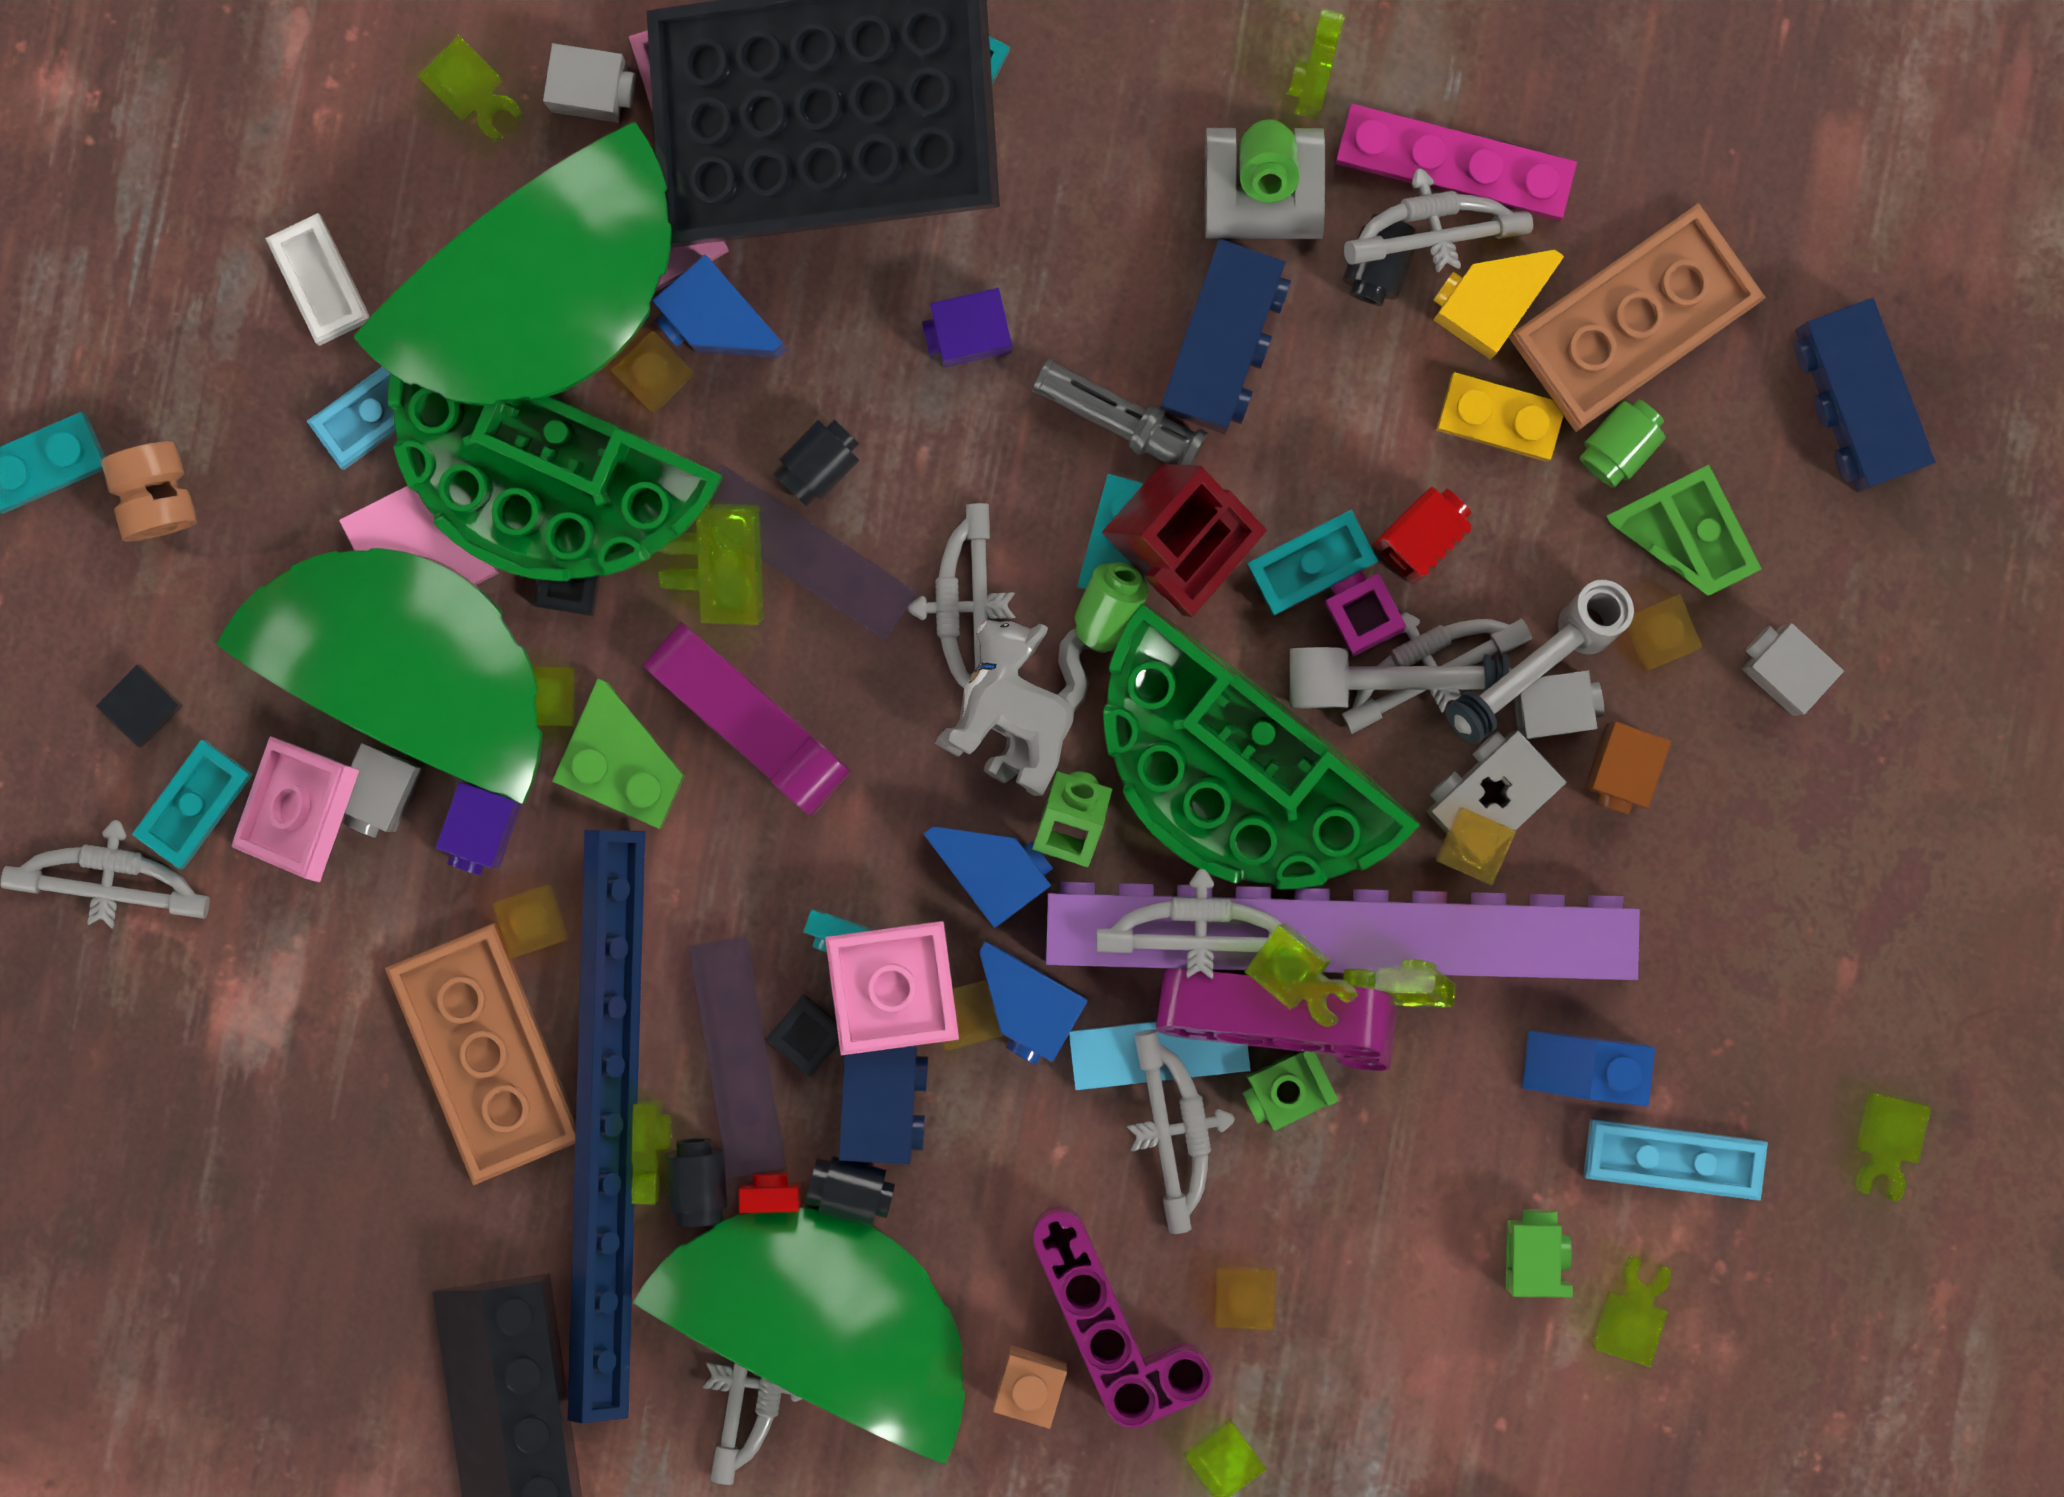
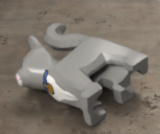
(1020, 711)

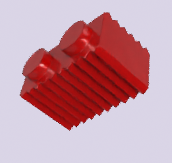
(1424, 534)

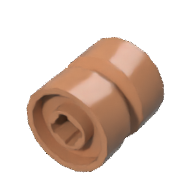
(133, 477)

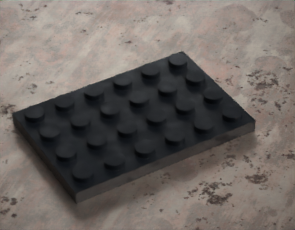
(820, 113)

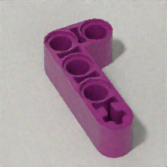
(747, 719)
(1245, 1013)
(1106, 1313)

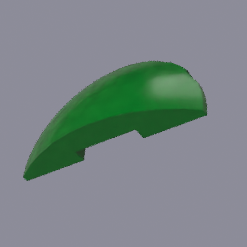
(536, 284)
(544, 483)
(402, 658)
(1235, 772)
(824, 1316)

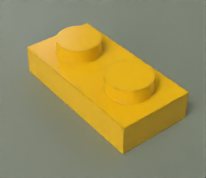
(1500, 417)

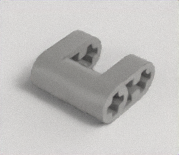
(1235, 215)

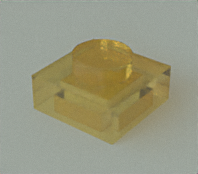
(653, 372)
(1663, 633)
(1475, 846)
(530, 921)
(974, 1015)
(1245, 1297)

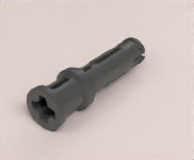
(1145, 429)

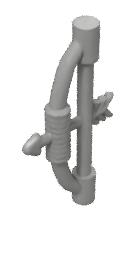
(1431, 207)
(947, 604)
(1503, 639)
(110, 859)
(1199, 909)
(1194, 1125)
(727, 1456)

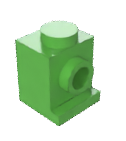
(1078, 803)
(1300, 1068)
(1537, 1255)

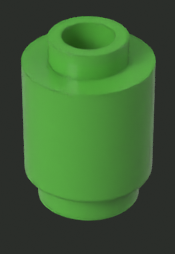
(1269, 161)
(1623, 442)
(1109, 604)

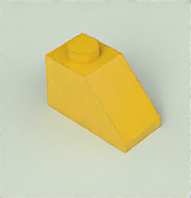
(1493, 298)

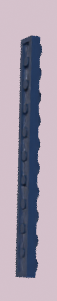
(605, 1124)

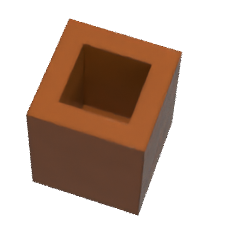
(1626, 768)

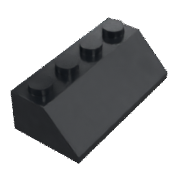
(507, 1389)

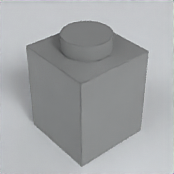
(588, 83)
(1790, 668)
(1559, 705)
(380, 790)

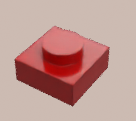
(770, 1194)

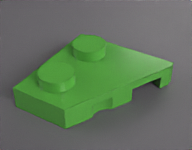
(1691, 531)
(619, 761)

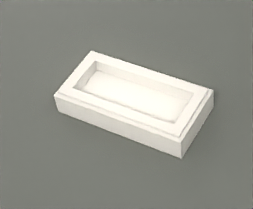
(318, 279)

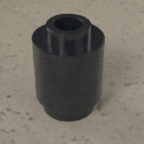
(1382, 278)
(817, 461)
(696, 1182)
(850, 1190)

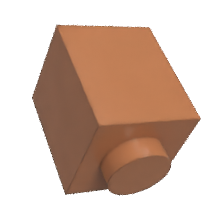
(1030, 1387)

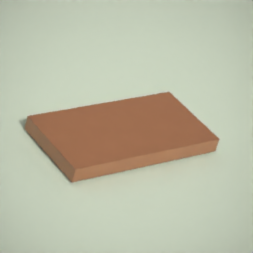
(1636, 317)
(484, 1053)

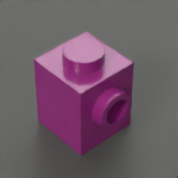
(1364, 612)

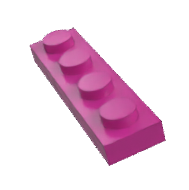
(1456, 161)

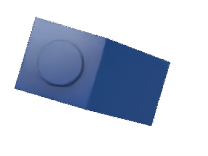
(713, 315)
(992, 869)
(1029, 1005)
(1588, 1068)

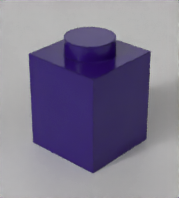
(968, 328)
(477, 828)

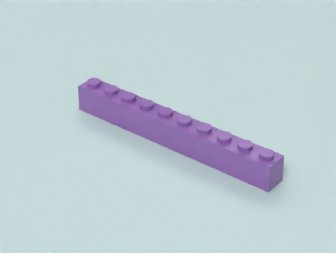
(1372, 932)

